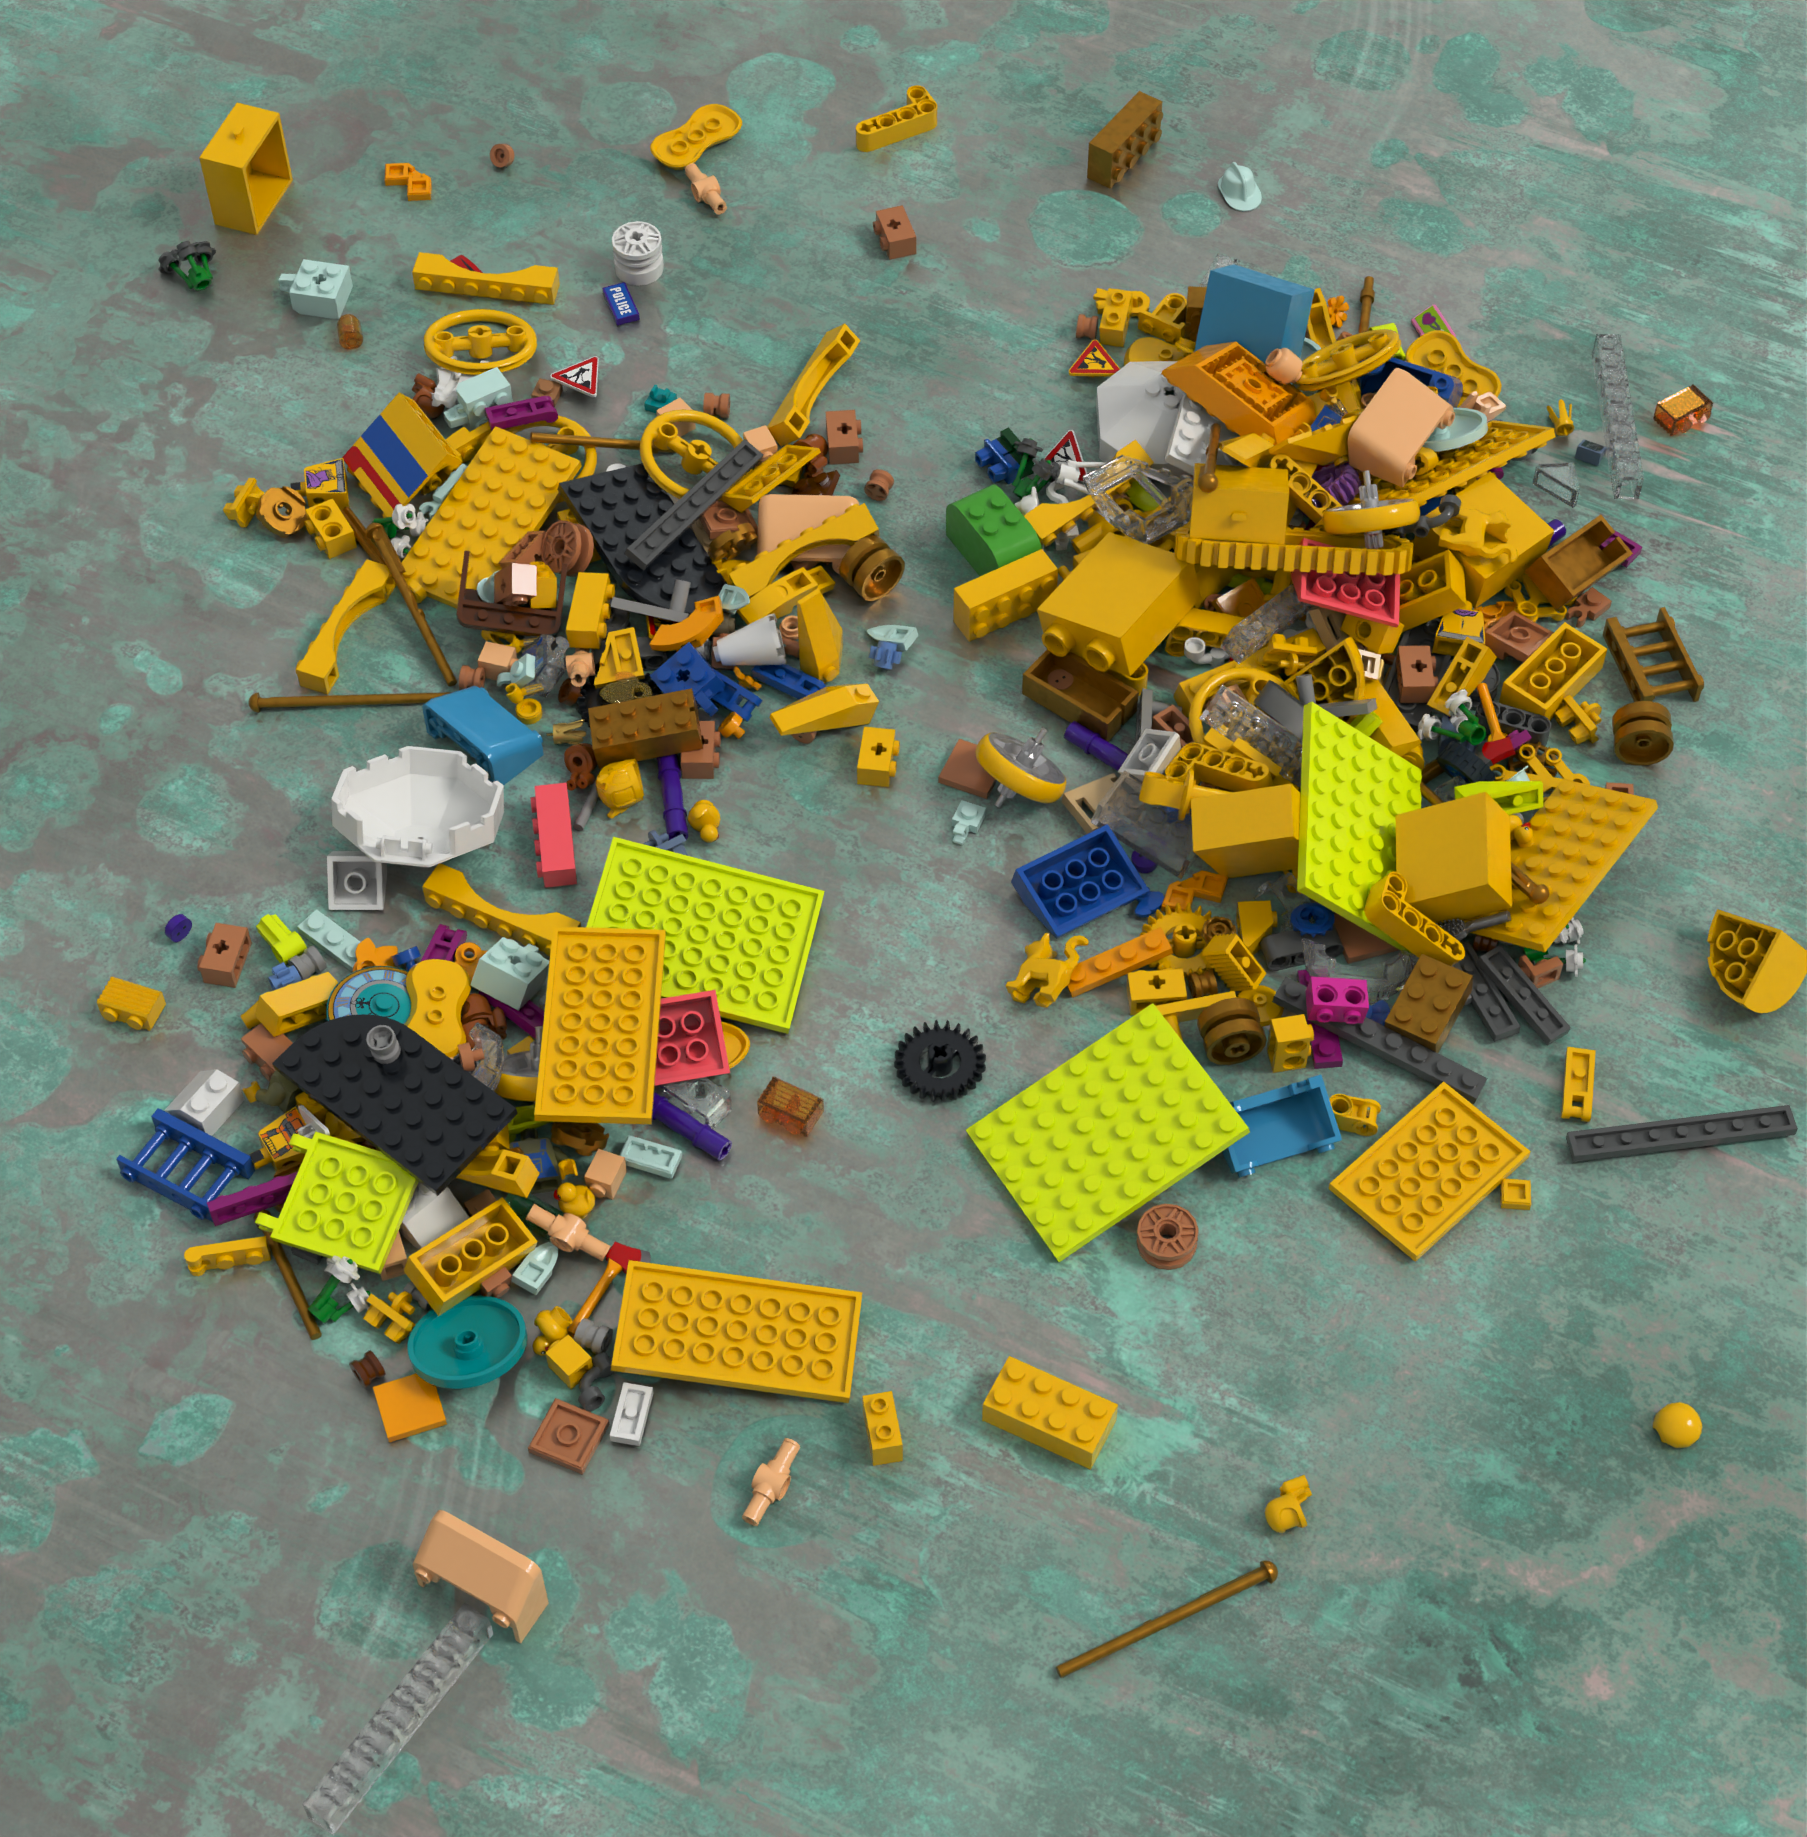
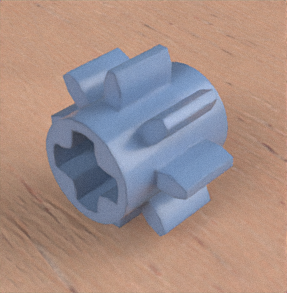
(885, 654)
(283, 976)

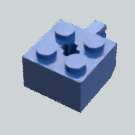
(690, 670)

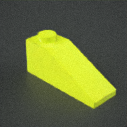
(1509, 795)

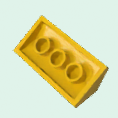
(768, 475)
(1394, 731)

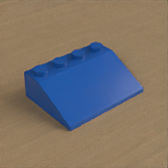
(1079, 882)

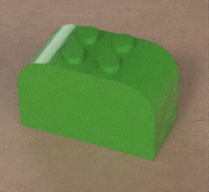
(989, 530)

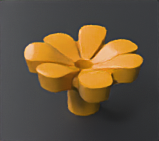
(1336, 310)
(746, 681)

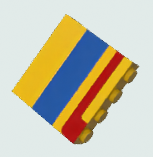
(398, 454)

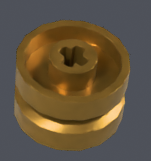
(872, 568)
(1642, 733)
(1231, 1031)

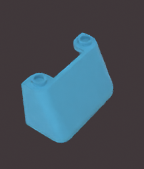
(484, 731)
(1283, 1125)

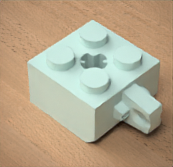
(318, 288)
(475, 395)
(511, 972)

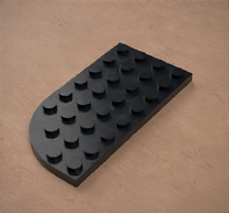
(617, 511)
(413, 1110)

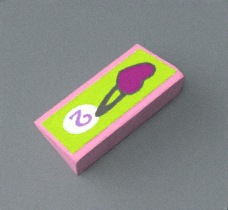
(1431, 320)

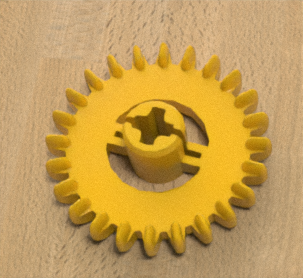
(1184, 943)

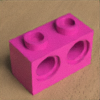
(1343, 1000)

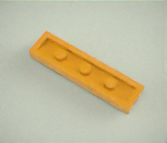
(1119, 961)

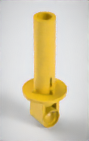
(1174, 792)

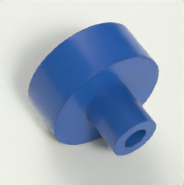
(406, 957)

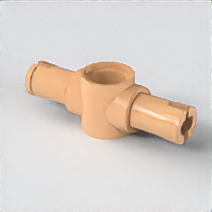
(705, 188)
(580, 666)
(568, 1232)
(771, 1482)

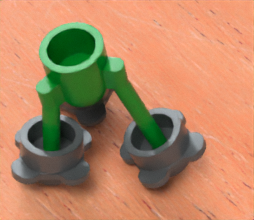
(198, 277)
(1043, 469)

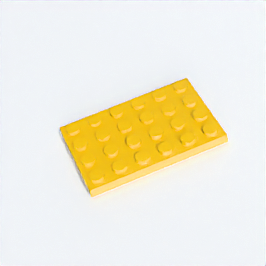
(1429, 1171)

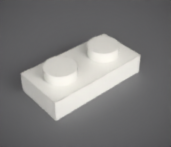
(631, 1414)

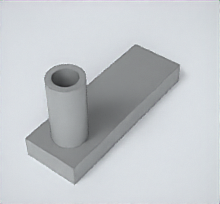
(674, 613)
(1338, 709)
(1146, 710)

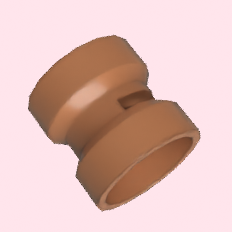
(717, 405)

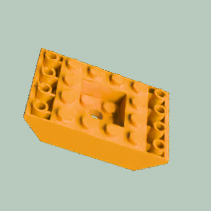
(1240, 392)

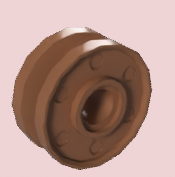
(567, 545)
(1167, 1220)

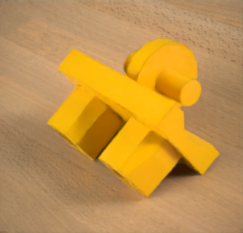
(245, 504)
(1289, 656)
(1582, 716)
(381, 1310)

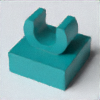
(658, 398)

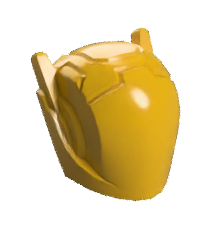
(620, 786)

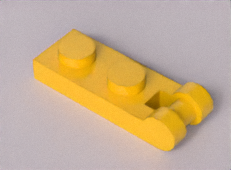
(1578, 1083)
(227, 1254)

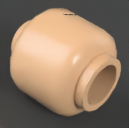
(1284, 366)

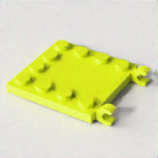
(342, 1202)

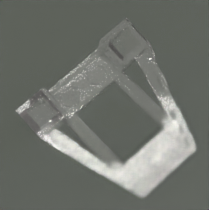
(1148, 529)

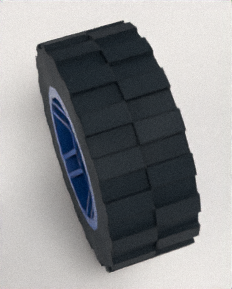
(1461, 761)

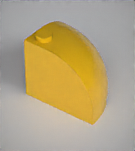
(1335, 676)
(1755, 962)

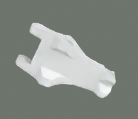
(446, 387)

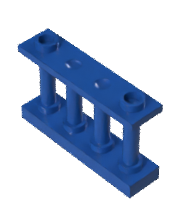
(189, 1139)

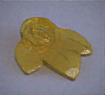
(624, 688)

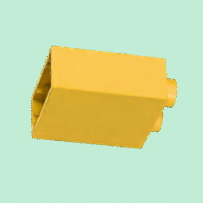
(1118, 604)

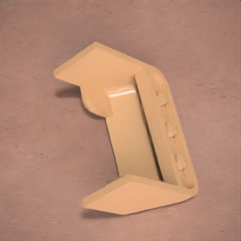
(484, 1570)

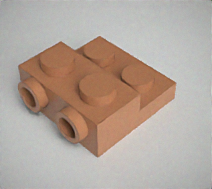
(1515, 637)

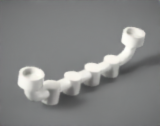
(1195, 647)

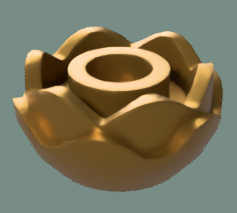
(1215, 925)

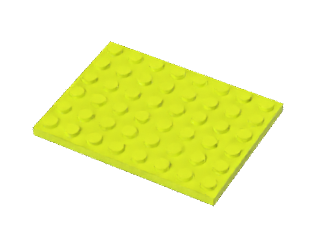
(1349, 814)
(721, 927)
(1107, 1132)

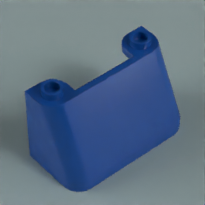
(1448, 386)

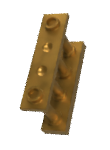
(1636, 674)

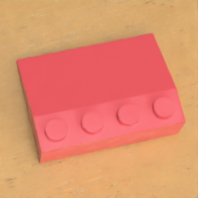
(1357, 595)
(690, 1039)

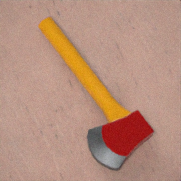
(1500, 746)
(617, 1261)

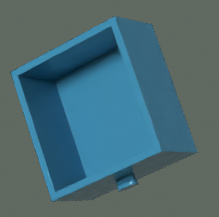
(1254, 311)

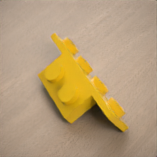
(1241, 748)

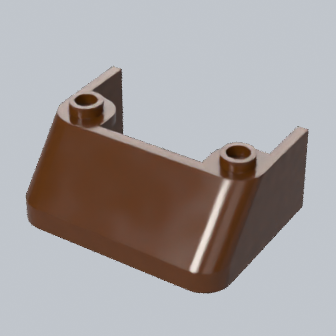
(480, 615)

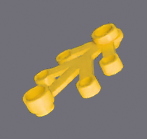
(1530, 608)
(1540, 771)

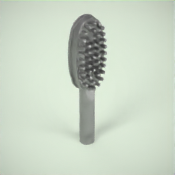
(1460, 929)

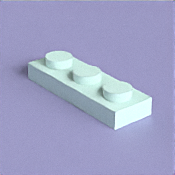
(330, 938)

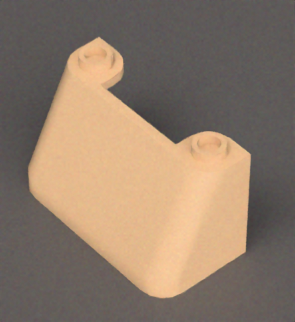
(1396, 427)
(788, 515)

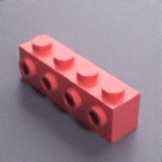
(555, 835)

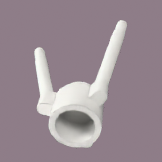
(1069, 475)

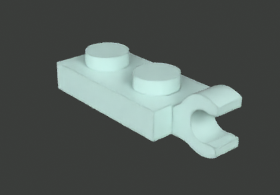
(442, 492)

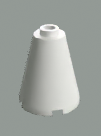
(752, 645)

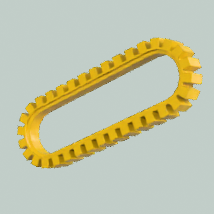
(1347, 554)

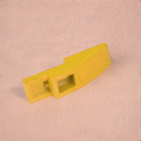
(466, 446)
(785, 592)

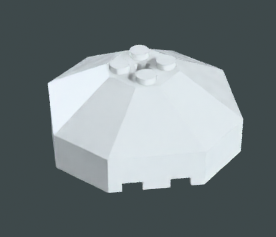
(1136, 407)
(418, 807)

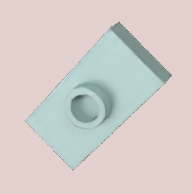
(651, 1156)

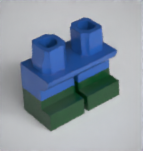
(1003, 457)

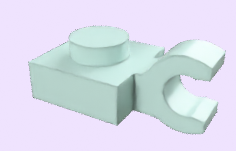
(521, 672)
(967, 819)

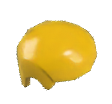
(1678, 1425)

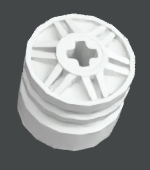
(637, 253)

